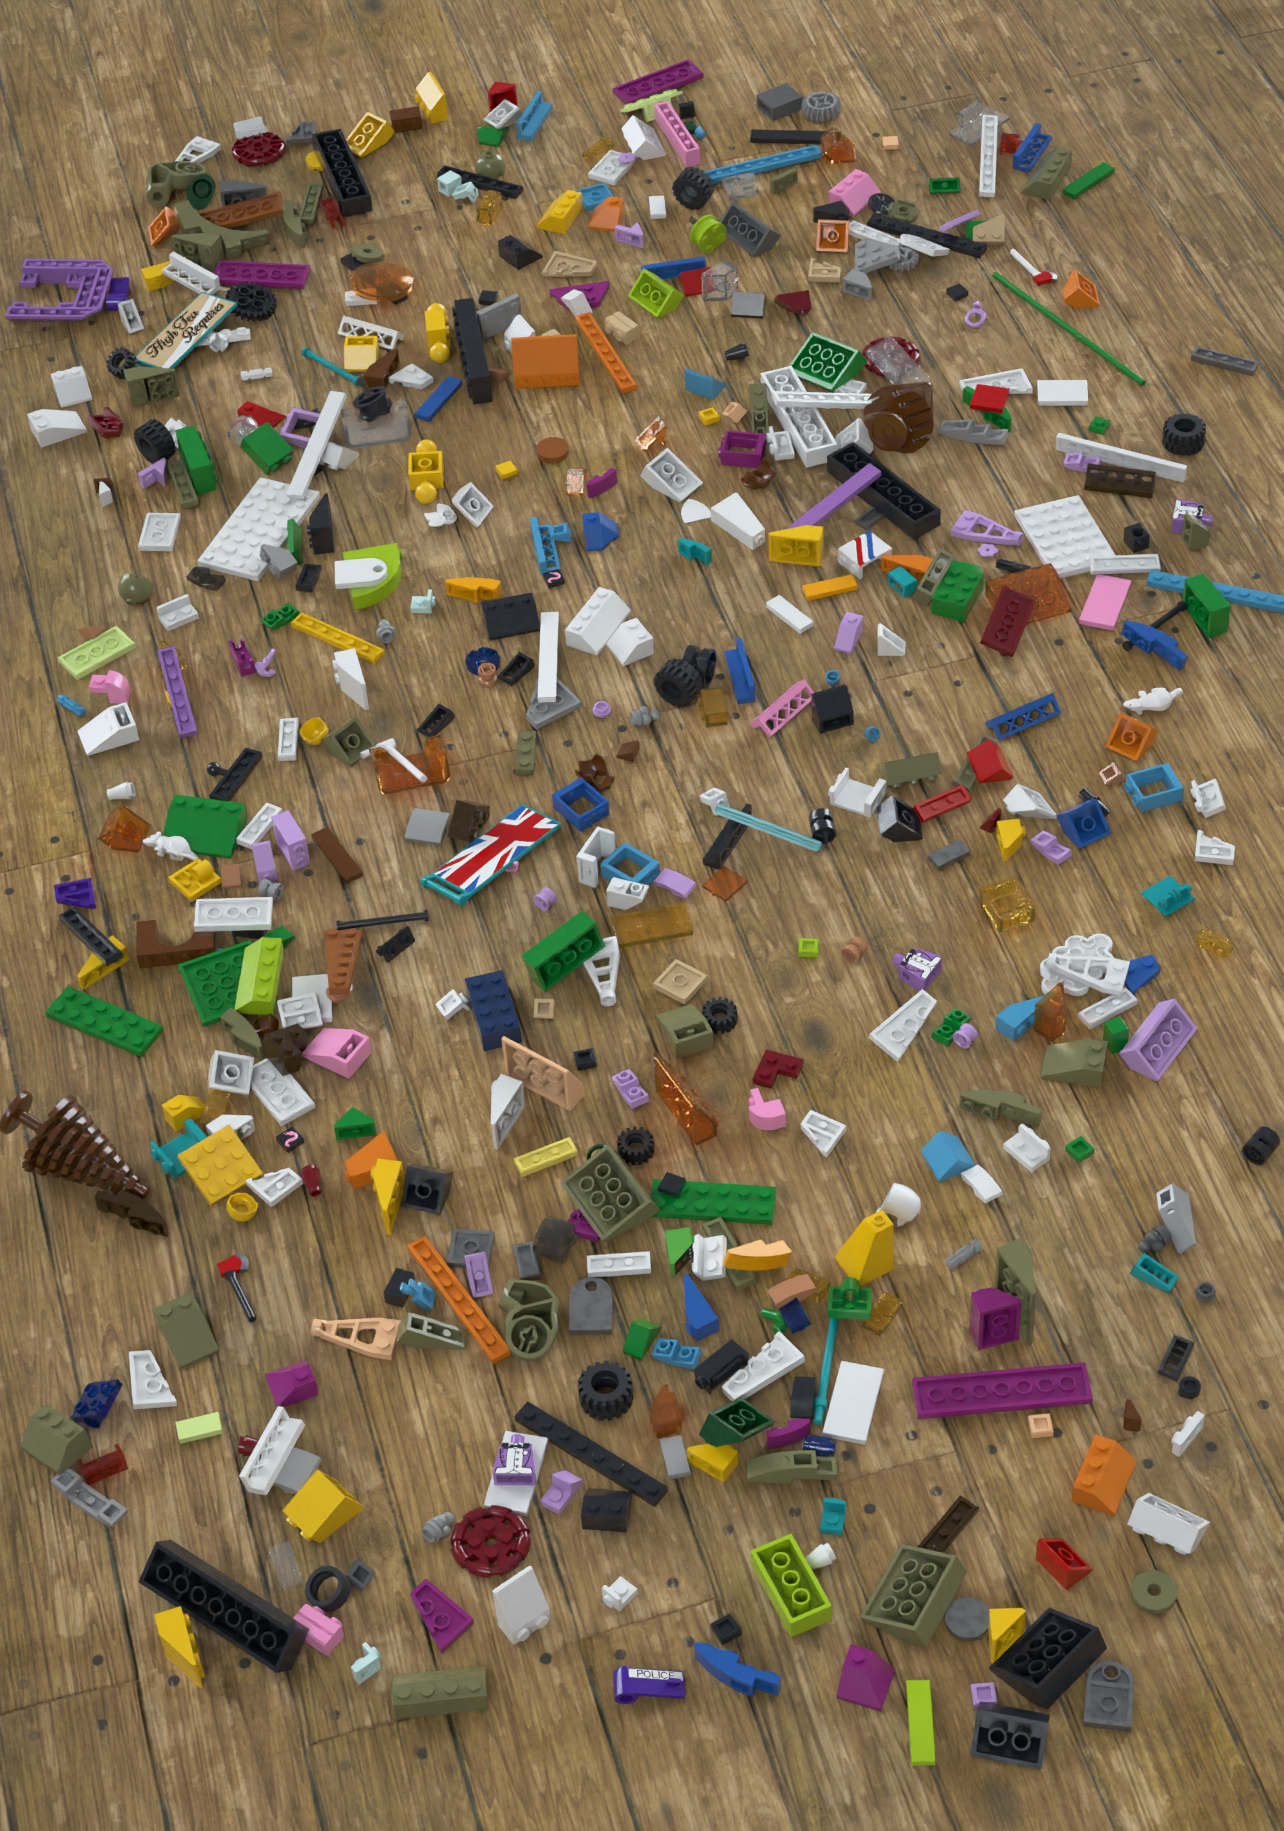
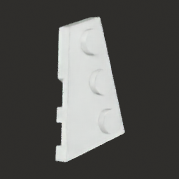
(147, 1382)

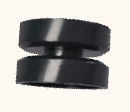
(702, 661)

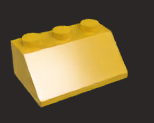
(431, 99)
(562, 212)

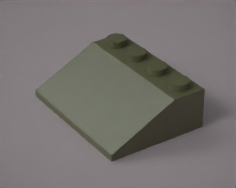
(609, 1194)
(1016, 1278)
(914, 1594)

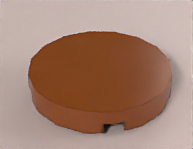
(552, 449)

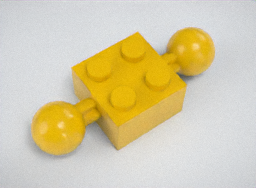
(437, 333)
(426, 471)

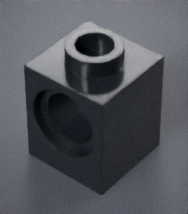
(1136, 537)

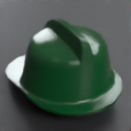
(201, 191)

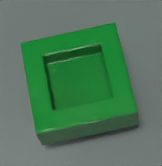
(1099, 425)
(1079, 1149)

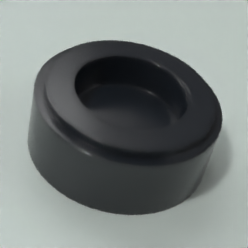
(1189, 1387)

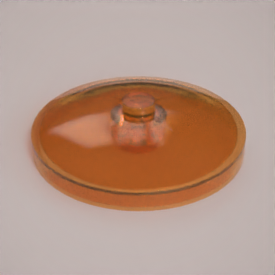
(381, 281)

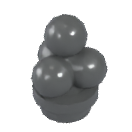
(1155, 1239)

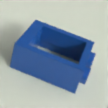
(580, 788)

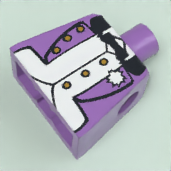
(1192, 508)
(918, 968)
(514, 1463)

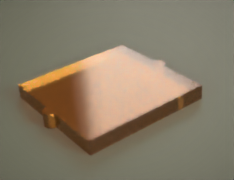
(724, 883)

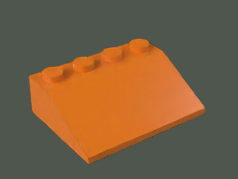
(545, 361)

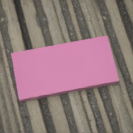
(1105, 602)

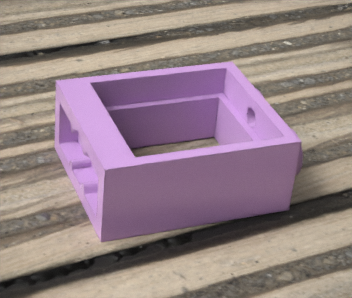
(292, 417)
(290, 840)

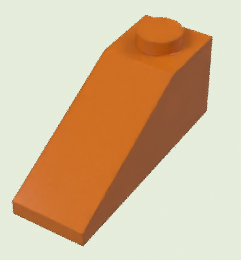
(914, 564)

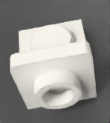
(713, 798)
(452, 1003)
(618, 1594)

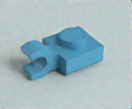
(422, 1294)

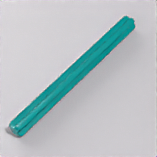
(768, 827)

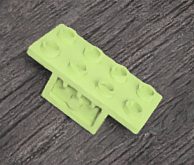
(648, 104)

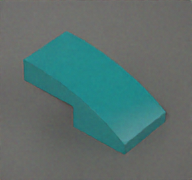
(692, 549)

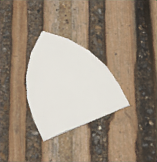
(694, 510)

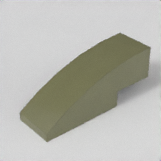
(242, 1033)

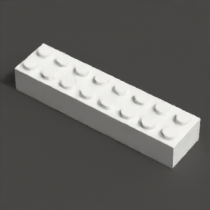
(805, 425)

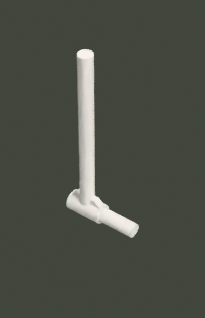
(389, 746)

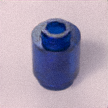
(821, 1445)

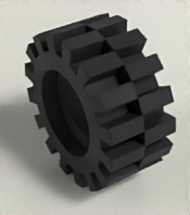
(116, 358)
(724, 1007)
(635, 1136)

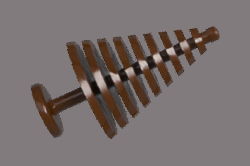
(901, 416)
(70, 1146)

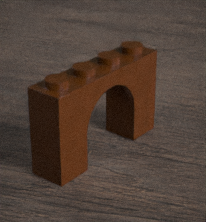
(154, 954)

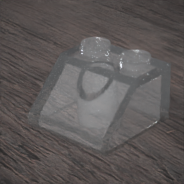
(720, 282)

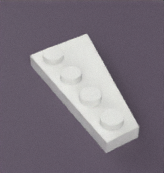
(901, 1027)
(770, 1364)

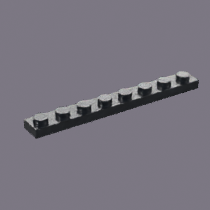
(949, 241)
(591, 1454)

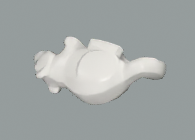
(1157, 700)
(175, 846)

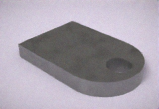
(590, 1310)
(1109, 1699)

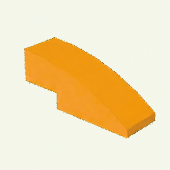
(474, 588)
(758, 1256)

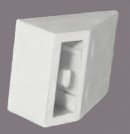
(109, 730)

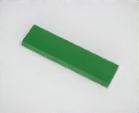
(1088, 180)

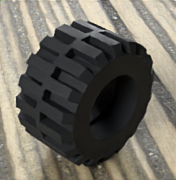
(693, 188)
(1184, 434)
(154, 441)
(678, 682)
(609, 1404)

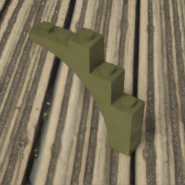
(232, 240)

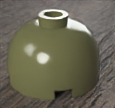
(490, 164)
(134, 590)

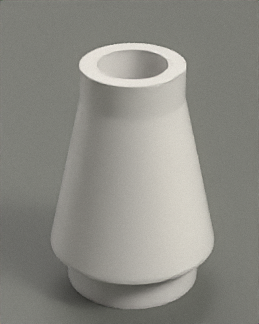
(122, 791)
(821, 1556)

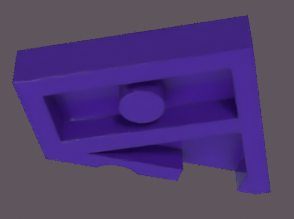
(76, 893)

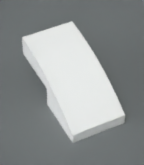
(982, 1183)

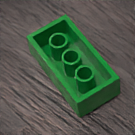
(196, 459)
(563, 951)

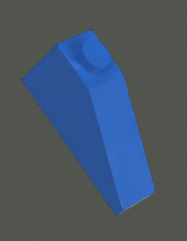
(700, 1318)

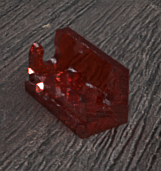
(332, 211)
(103, 1466)

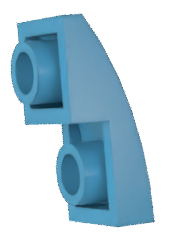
(675, 1354)

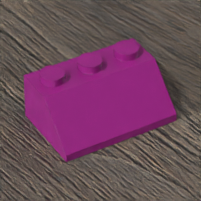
(994, 1318)

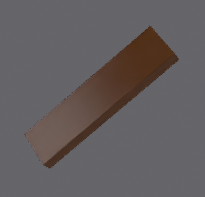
(337, 855)

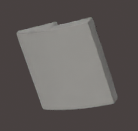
(427, 826)
(296, 1470)

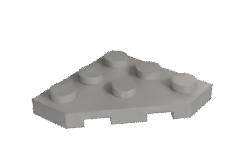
(874, 254)
(546, 712)

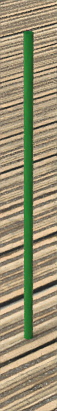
(1069, 329)

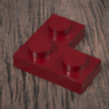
(774, 1064)

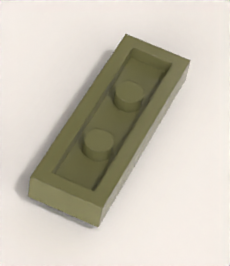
(525, 753)

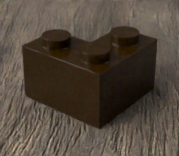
(466, 819)
(285, 1048)

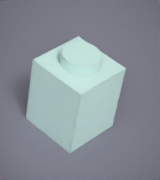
(448, 183)

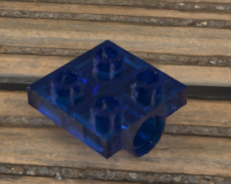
(96, 1402)

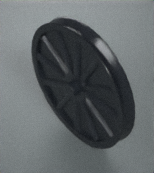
(880, 202)

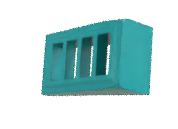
(1151, 1264)

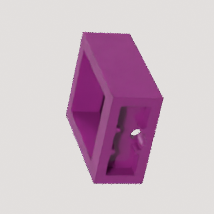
(745, 440)

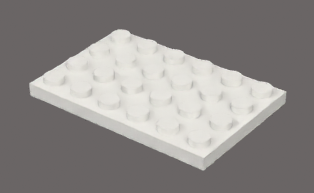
(1063, 535)

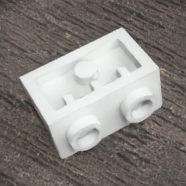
(177, 613)
(1028, 1148)
(709, 1256)

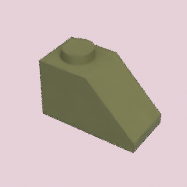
(1194, 533)

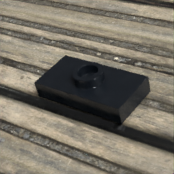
(308, 577)

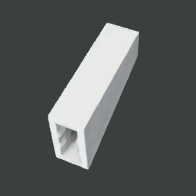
(739, 521)

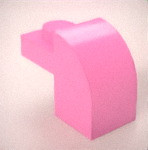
(113, 684)
(765, 1115)

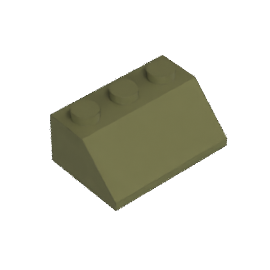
(910, 769)
(55, 1439)

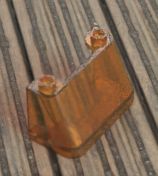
(395, 778)

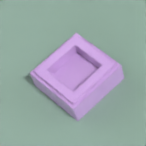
(983, 1692)

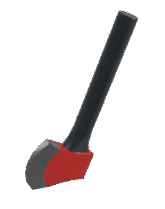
(229, 1268)

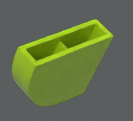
(371, 595)

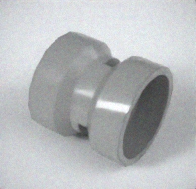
(269, 889)

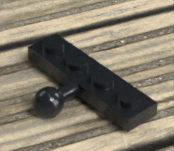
(235, 776)

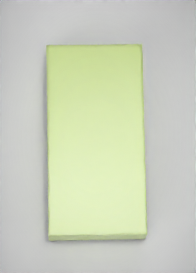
(199, 1427)

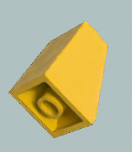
(321, 1507)

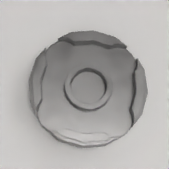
(967, 1619)

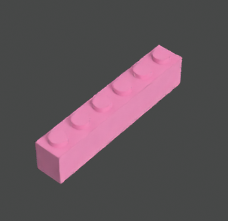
(677, 134)

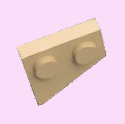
(990, 231)
(823, 272)

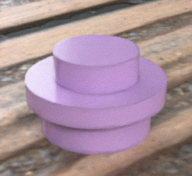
(601, 709)

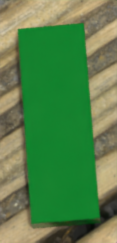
(295, 540)

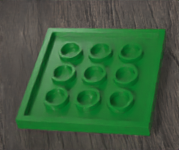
(214, 981)

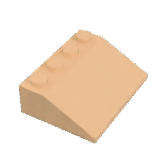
(542, 1075)

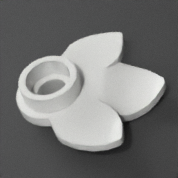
(443, 516)

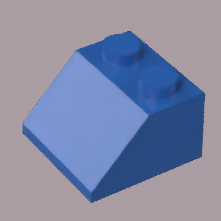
(1084, 823)

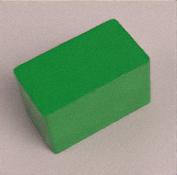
(1116, 1034)

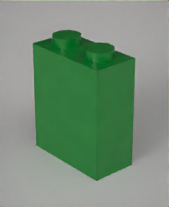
(267, 448)

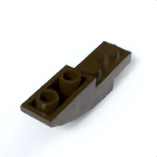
(139, 1212)

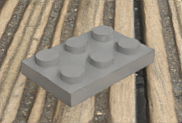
(498, 316)

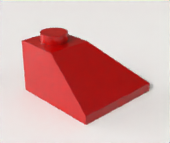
(260, 414)

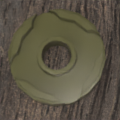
(910, 211)
(367, 253)
(1153, 1580)

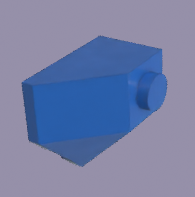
(598, 531)

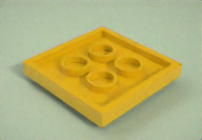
(219, 1165)

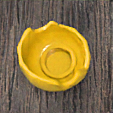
(314, 731)
(241, 1207)

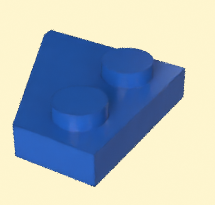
(1141, 972)

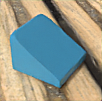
(561, 533)

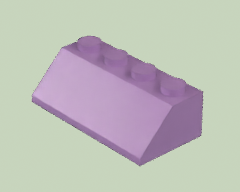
(1158, 1040)

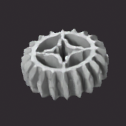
(821, 106)

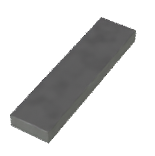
(1224, 361)

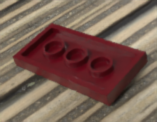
(1007, 621)

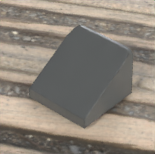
(359, 1574)

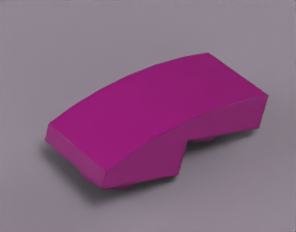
(599, 484)
(782, 1437)

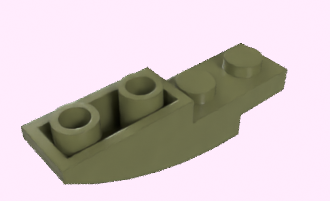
(293, 225)
(759, 408)
(996, 1103)
(786, 1465)

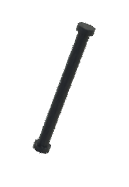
(1181, 607)
(382, 920)

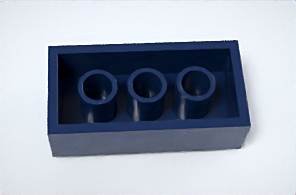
(492, 1009)

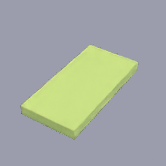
(96, 652)

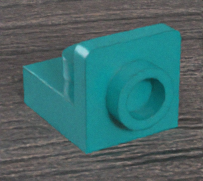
(833, 1516)

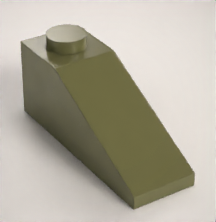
(933, 576)
(430, 1334)

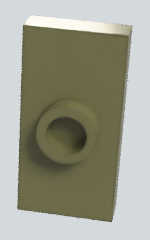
(783, 180)

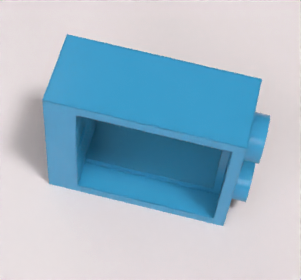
(1152, 775)
(646, 876)

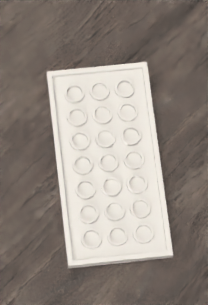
(256, 522)

